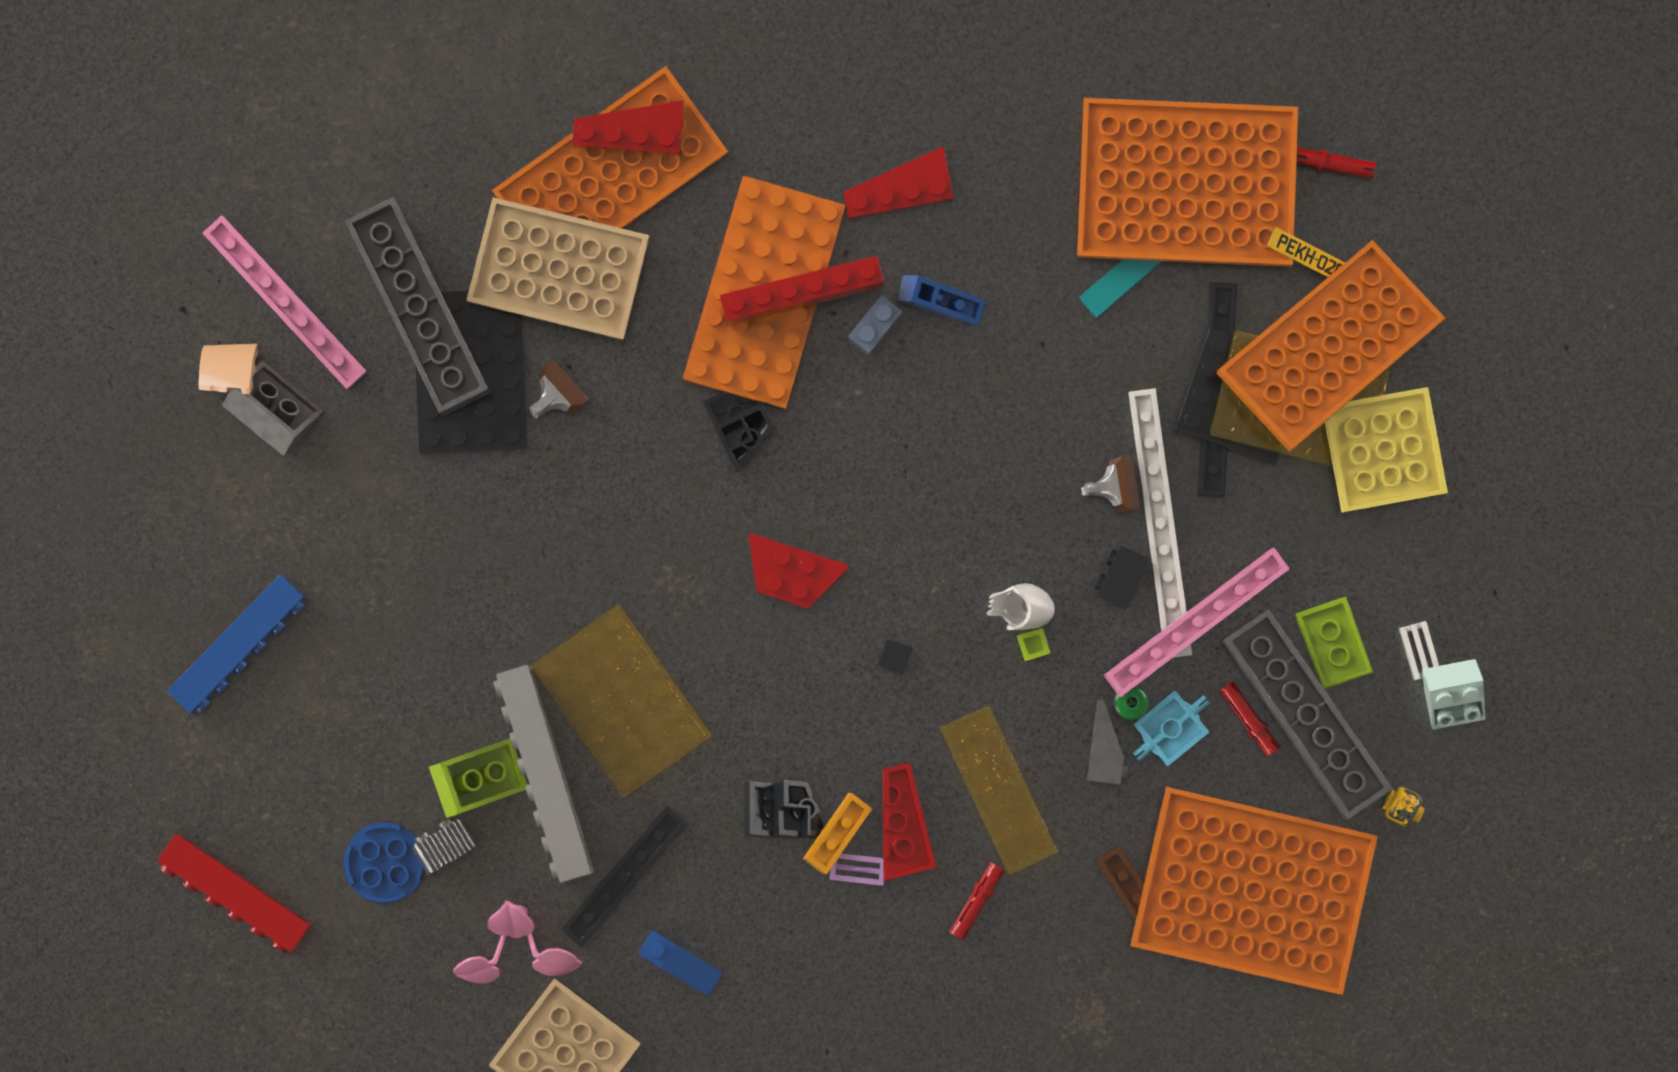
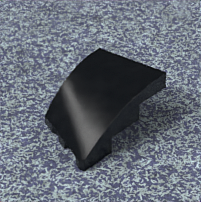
(739, 424)
(781, 810)

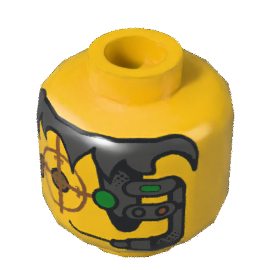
(1403, 806)

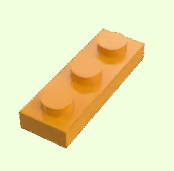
(837, 833)

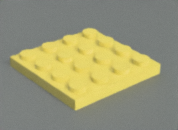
(1386, 450)

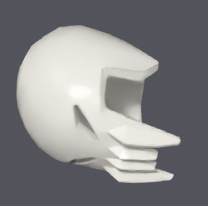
(1023, 606)

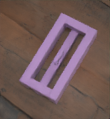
(833, 876)

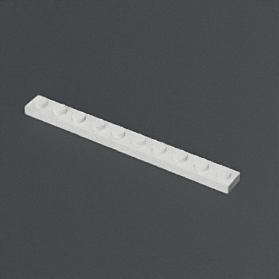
(1158, 508)

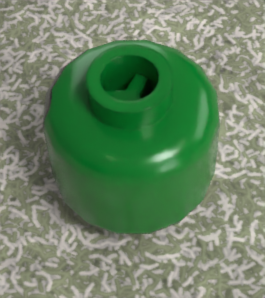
(1122, 708)

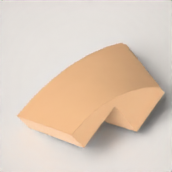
(227, 367)

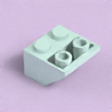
(1454, 694)

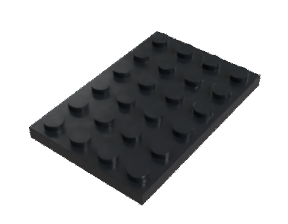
(497, 418)

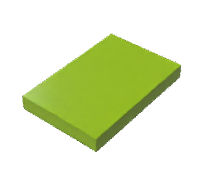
(1333, 643)

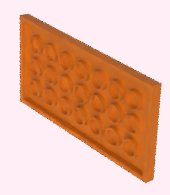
(617, 184)
(768, 239)
(1330, 346)

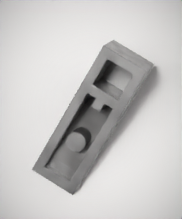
(1105, 755)

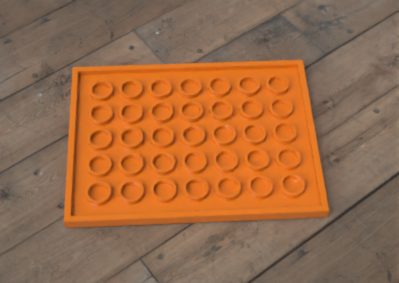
(1186, 181)
(1254, 890)

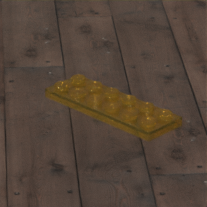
(998, 790)

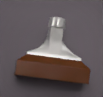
(557, 392)
(1117, 485)

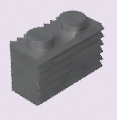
(443, 846)

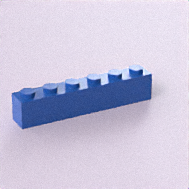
(236, 645)

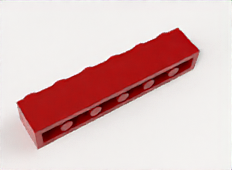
(801, 290)
(235, 893)

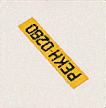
(1304, 252)

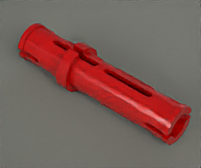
(1324, 160)
(1250, 719)
(979, 897)

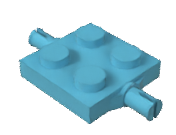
(1171, 728)

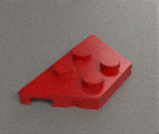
(791, 572)

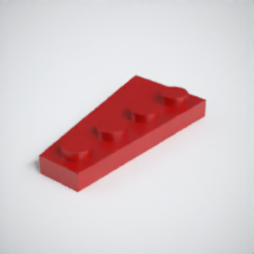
(636, 129)
(904, 187)
(904, 828)

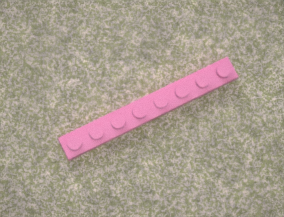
(284, 302)
(1196, 622)

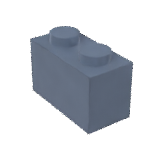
(875, 325)

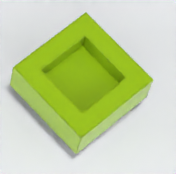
(1033, 644)

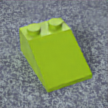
(478, 778)

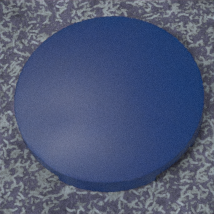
(382, 863)

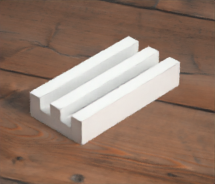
(1403, 631)

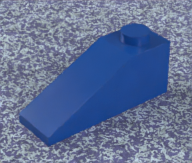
(940, 299)
(680, 962)

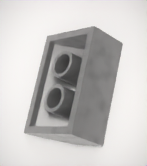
(274, 409)

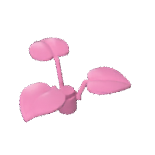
(514, 921)

